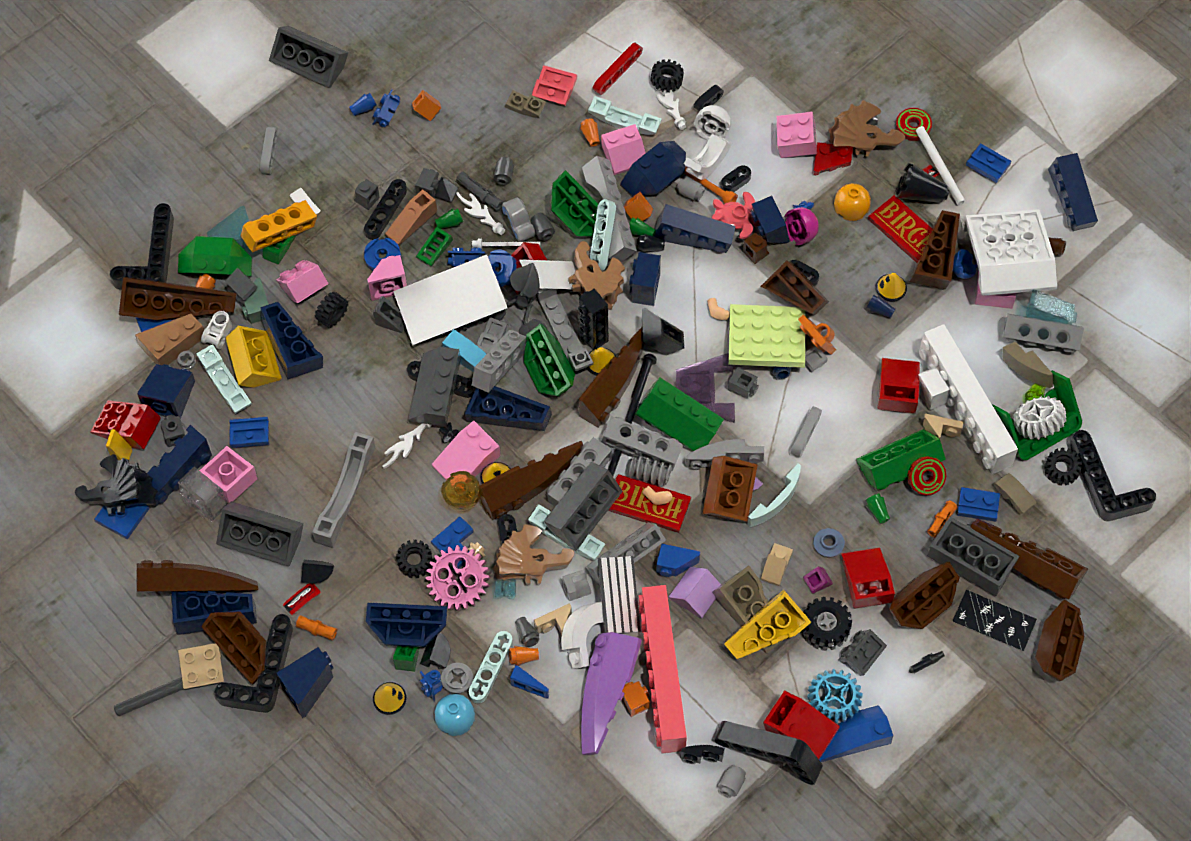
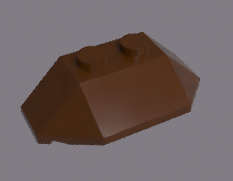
(925, 597)
(238, 641)
(1061, 641)

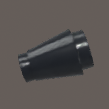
(650, 243)

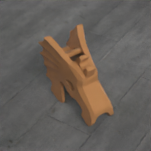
(852, 130)
(605, 283)
(519, 561)

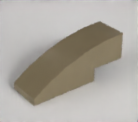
(1027, 365)

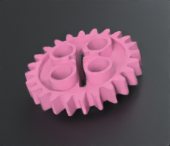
(442, 587)

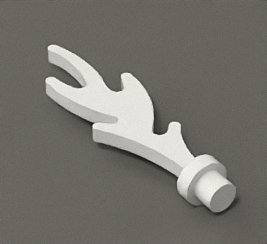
(668, 102)
(477, 212)
(479, 244)
(405, 445)

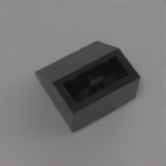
(661, 334)

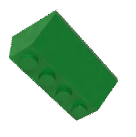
(679, 415)
(894, 460)

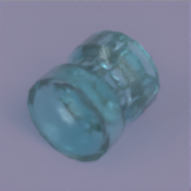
(505, 588)

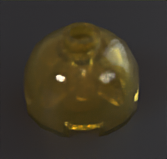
(461, 491)

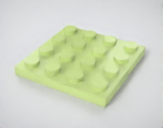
(766, 336)

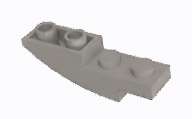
(731, 448)

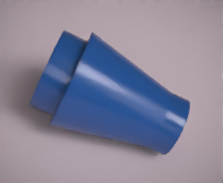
(363, 104)

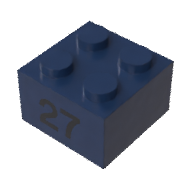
(645, 278)

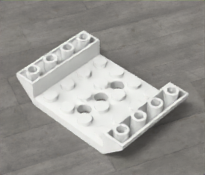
(1013, 264)

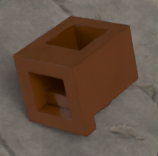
(757, 245)

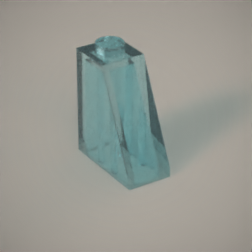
(231, 226)
(1050, 308)

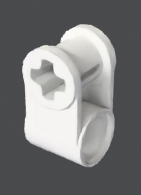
(215, 332)

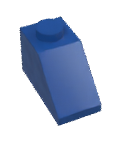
(675, 560)

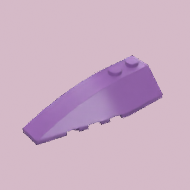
(607, 674)

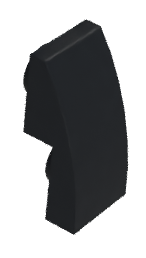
(694, 753)

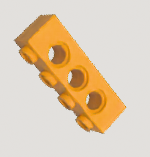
(278, 225)

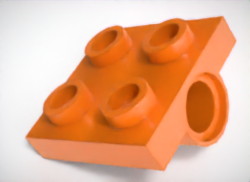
(814, 332)

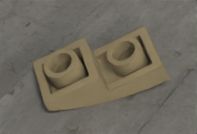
(525, 105)
(1013, 490)

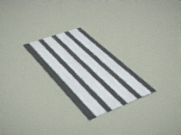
(619, 594)

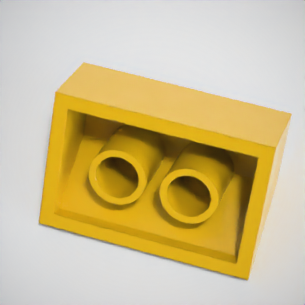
(252, 357)

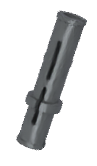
(485, 195)

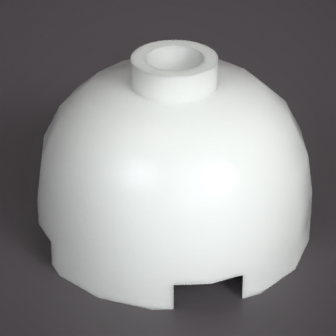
(712, 120)

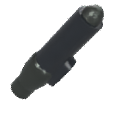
(926, 661)

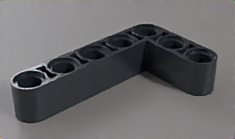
(156, 253)
(1102, 483)
(262, 690)
(771, 746)

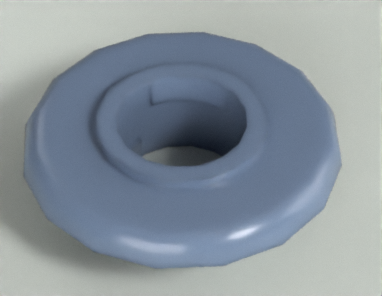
(829, 551)

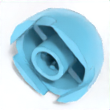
(454, 714)

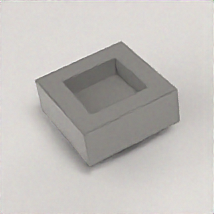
(814, 358)

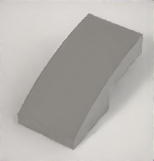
(492, 334)

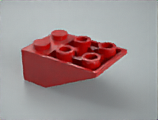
(899, 385)
(130, 420)
(868, 578)
(800, 720)

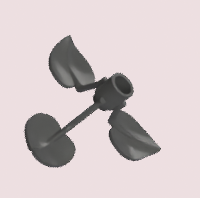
(527, 281)

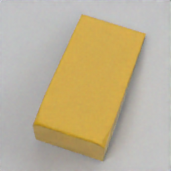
(118, 446)

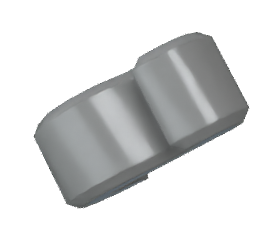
(518, 219)

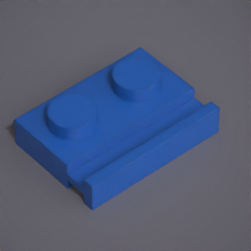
(988, 163)
(249, 432)
(978, 504)

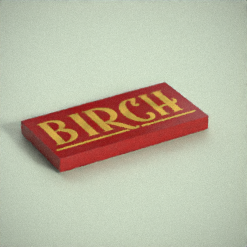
(901, 226)
(637, 506)

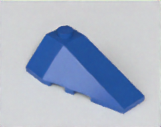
(863, 732)

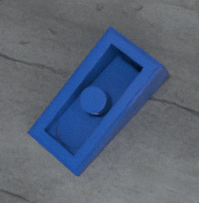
(524, 681)

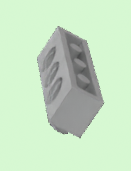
(1073, 332)
(498, 361)
(632, 446)
(591, 450)
(635, 545)

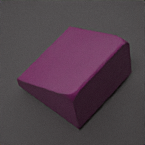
(817, 579)

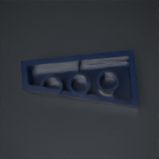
(1073, 191)
(693, 230)
(173, 466)
(193, 608)

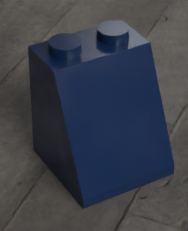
(167, 390)
(306, 679)

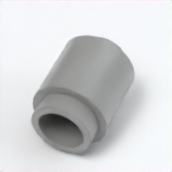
(691, 188)
(732, 781)

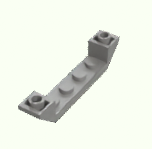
(563, 330)

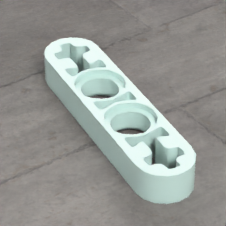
(604, 235)
(489, 666)

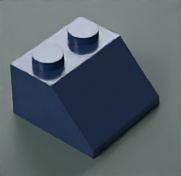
(770, 221)

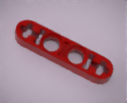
(622, 63)

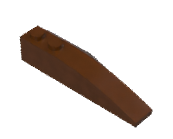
(169, 300)
(611, 383)
(519, 485)
(1045, 567)
(188, 577)

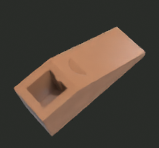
(413, 216)

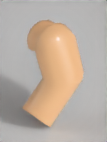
(717, 312)
(657, 497)

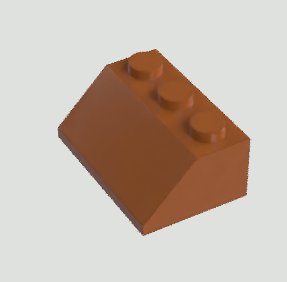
(730, 488)

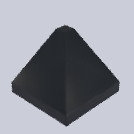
(446, 190)

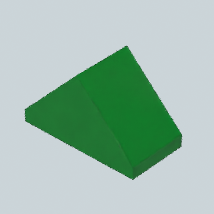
(406, 658)

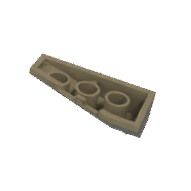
(743, 597)

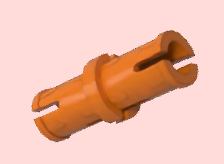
(941, 518)
(316, 627)

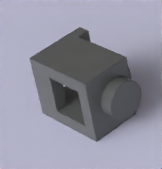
(428, 181)
(363, 193)
(740, 380)
(172, 429)

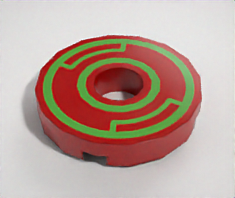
(913, 115)
(937, 478)

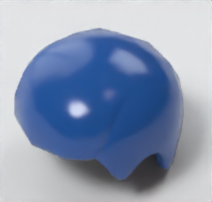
(963, 264)

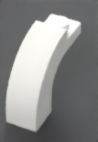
(709, 158)
(576, 631)

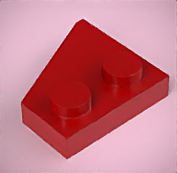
(831, 157)

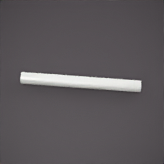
(941, 167)

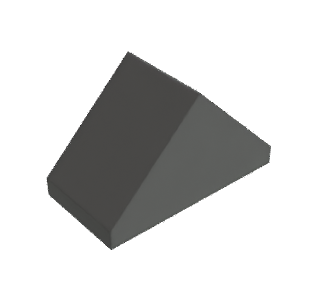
(241, 284)
(388, 315)

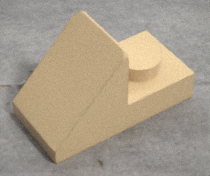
(938, 425)
(776, 564)
(555, 618)

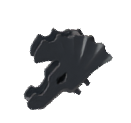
(126, 487)

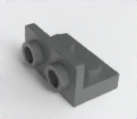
(863, 651)

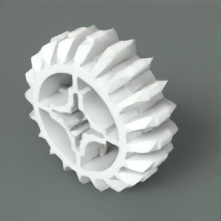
(1039, 417)

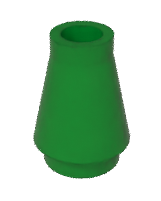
(449, 219)
(639, 227)
(877, 506)

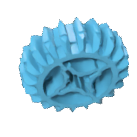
(830, 689)

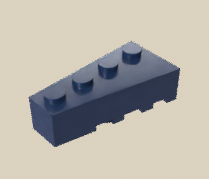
(291, 346)
(507, 409)

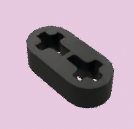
(708, 98)
(734, 176)
(807, 271)
(502, 528)

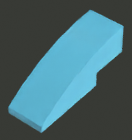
(469, 352)

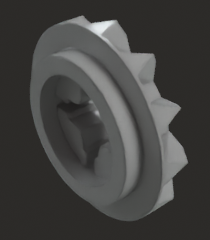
(457, 669)

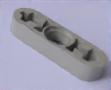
(268, 150)
(806, 431)

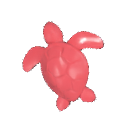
(737, 214)

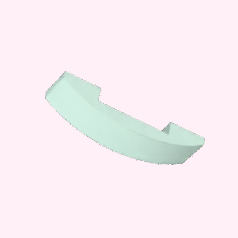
(621, 118)
(223, 379)
(762, 513)
(589, 548)

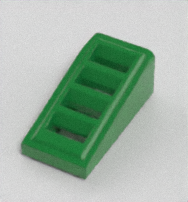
(429, 244)
(276, 255)

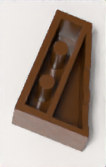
(794, 287)

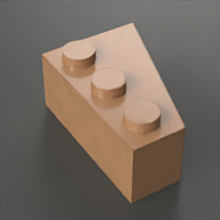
(170, 339)

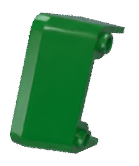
(1031, 447)

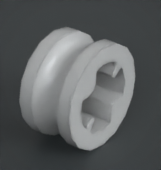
(190, 363)

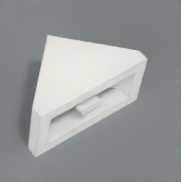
(934, 388)

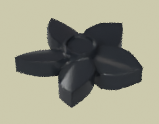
(448, 433)

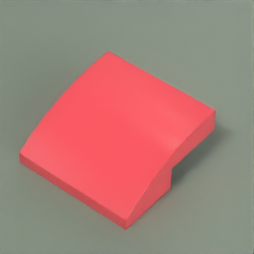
(554, 85)

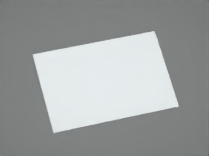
(450, 299)

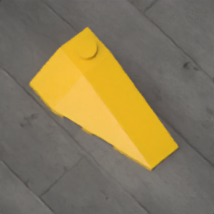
(770, 625)

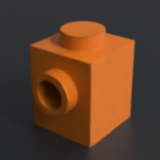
(635, 698)

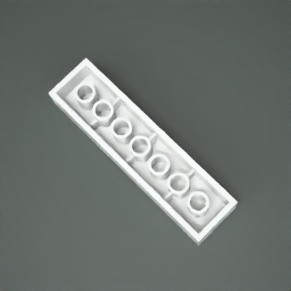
(969, 400)

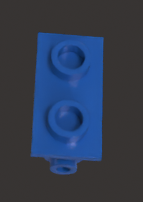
(382, 114)
(459, 256)
(431, 683)

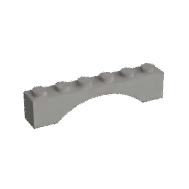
(600, 175)
(333, 516)

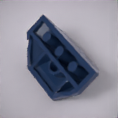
(655, 169)
(406, 623)

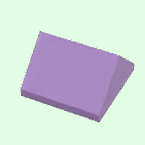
(695, 591)

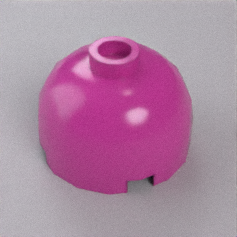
(801, 225)

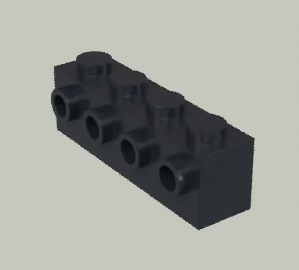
(593, 319)

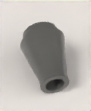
(528, 634)

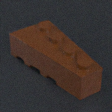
(937, 257)

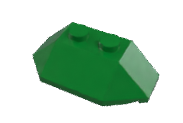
(574, 205)
(214, 257)
(547, 362)

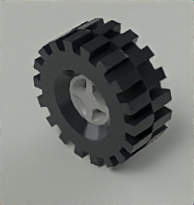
(827, 613)

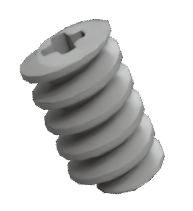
(648, 471)

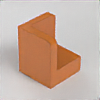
(426, 105)
(638, 207)

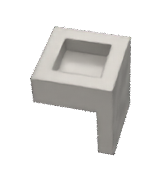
(576, 585)

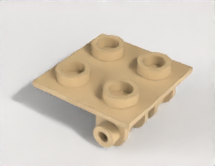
(201, 666)

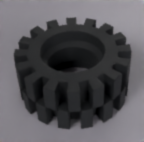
(663, 82)
(331, 309)
(1065, 456)
(411, 548)

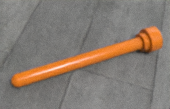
(726, 196)

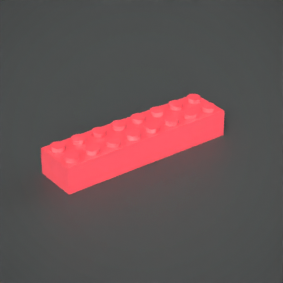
(662, 669)

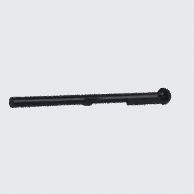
(648, 360)

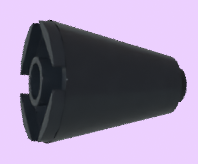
(920, 186)

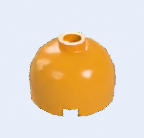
(852, 202)

